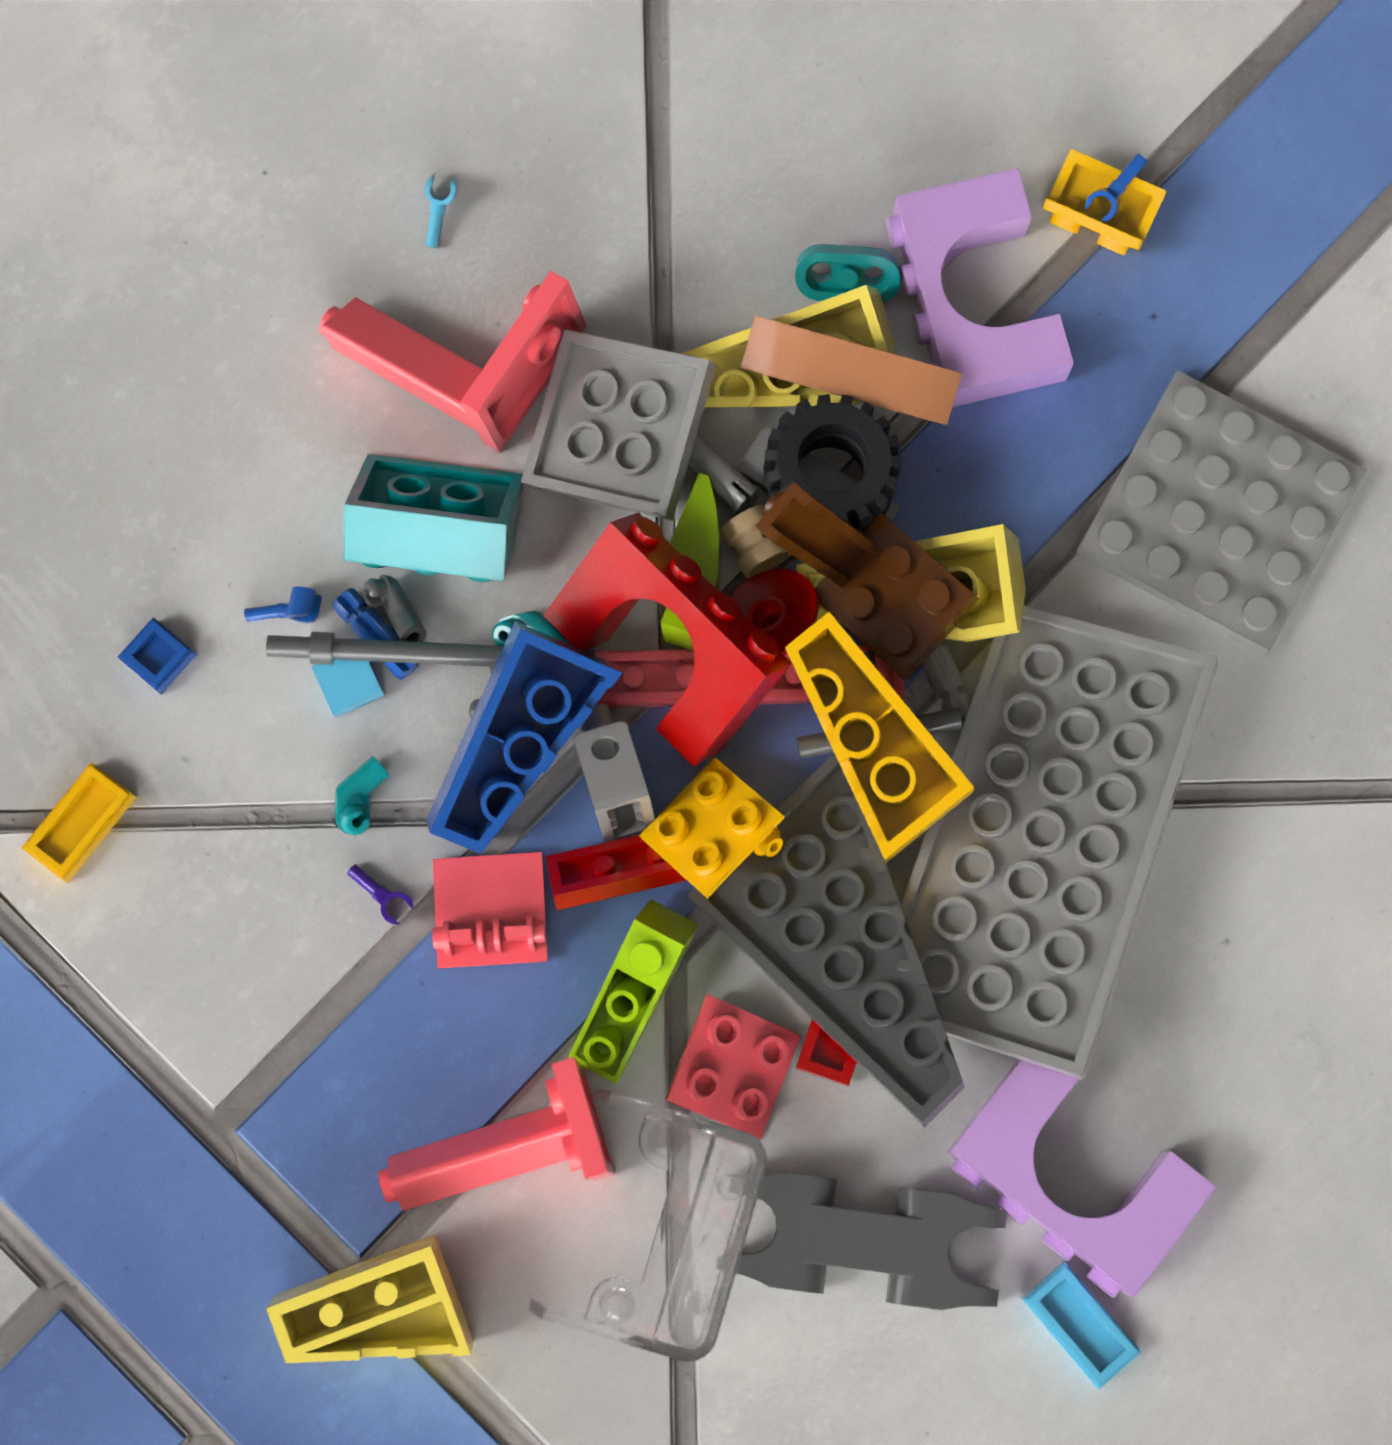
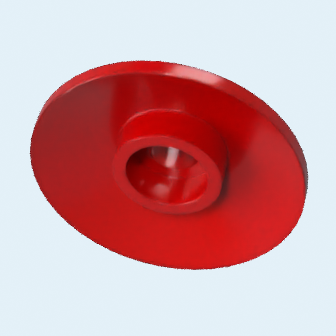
(778, 604)

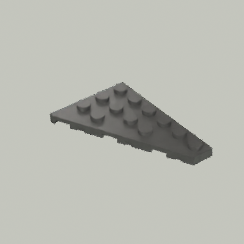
(838, 942)

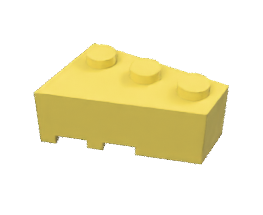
(375, 1308)

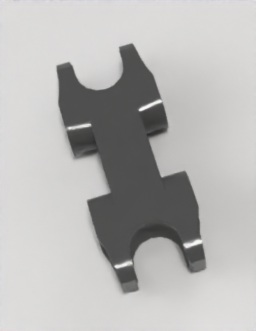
(905, 1246)

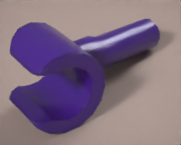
(378, 892)

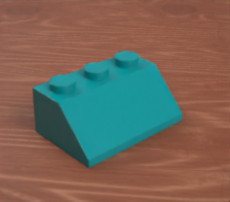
(432, 518)

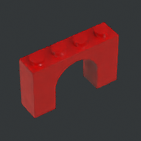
(732, 657)

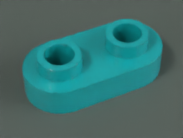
(846, 272)

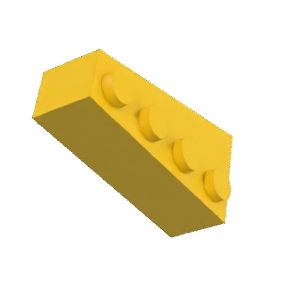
(882, 747)

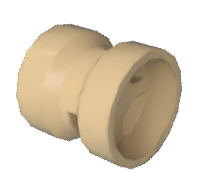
(755, 549)

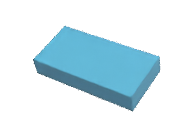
(1081, 1325)

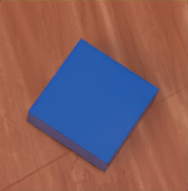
(157, 655)

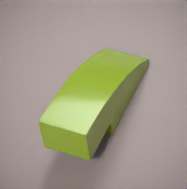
(698, 539)

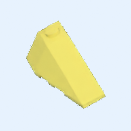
(850, 316)
(988, 565)

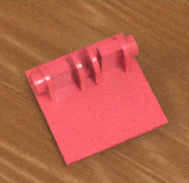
(489, 910)
(733, 1066)

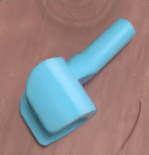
(437, 210)

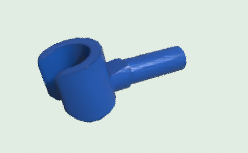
(1118, 186)
(302, 607)

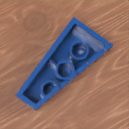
(520, 724)

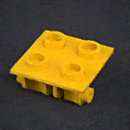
(714, 828)

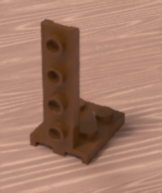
(874, 580)

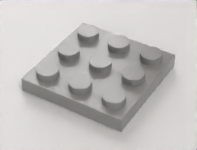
(618, 424)

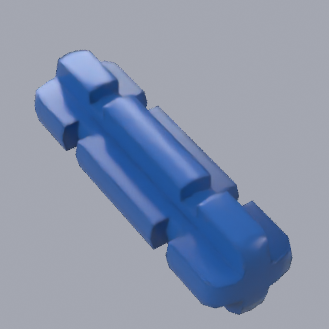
(369, 626)

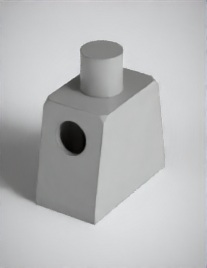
(613, 775)

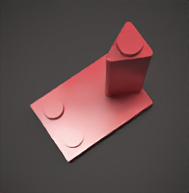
(484, 399)
(507, 1148)

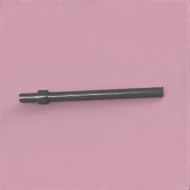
(324, 648)

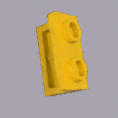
(1082, 177)

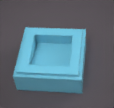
(347, 685)

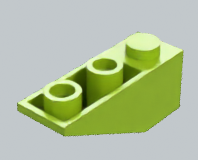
(633, 990)

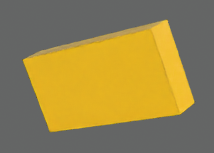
(79, 822)

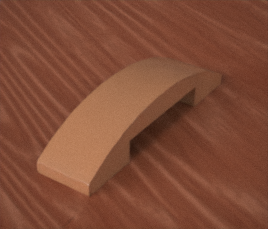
(851, 370)

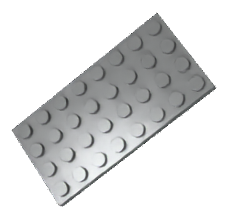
(1046, 863)

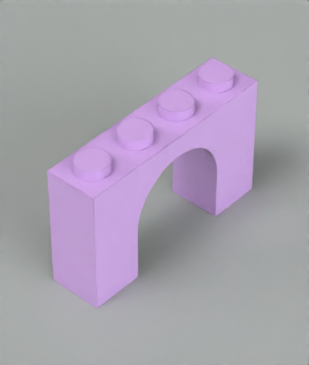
(935, 229)
(1118, 1245)

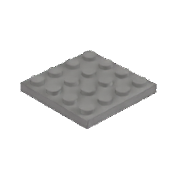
(1221, 512)

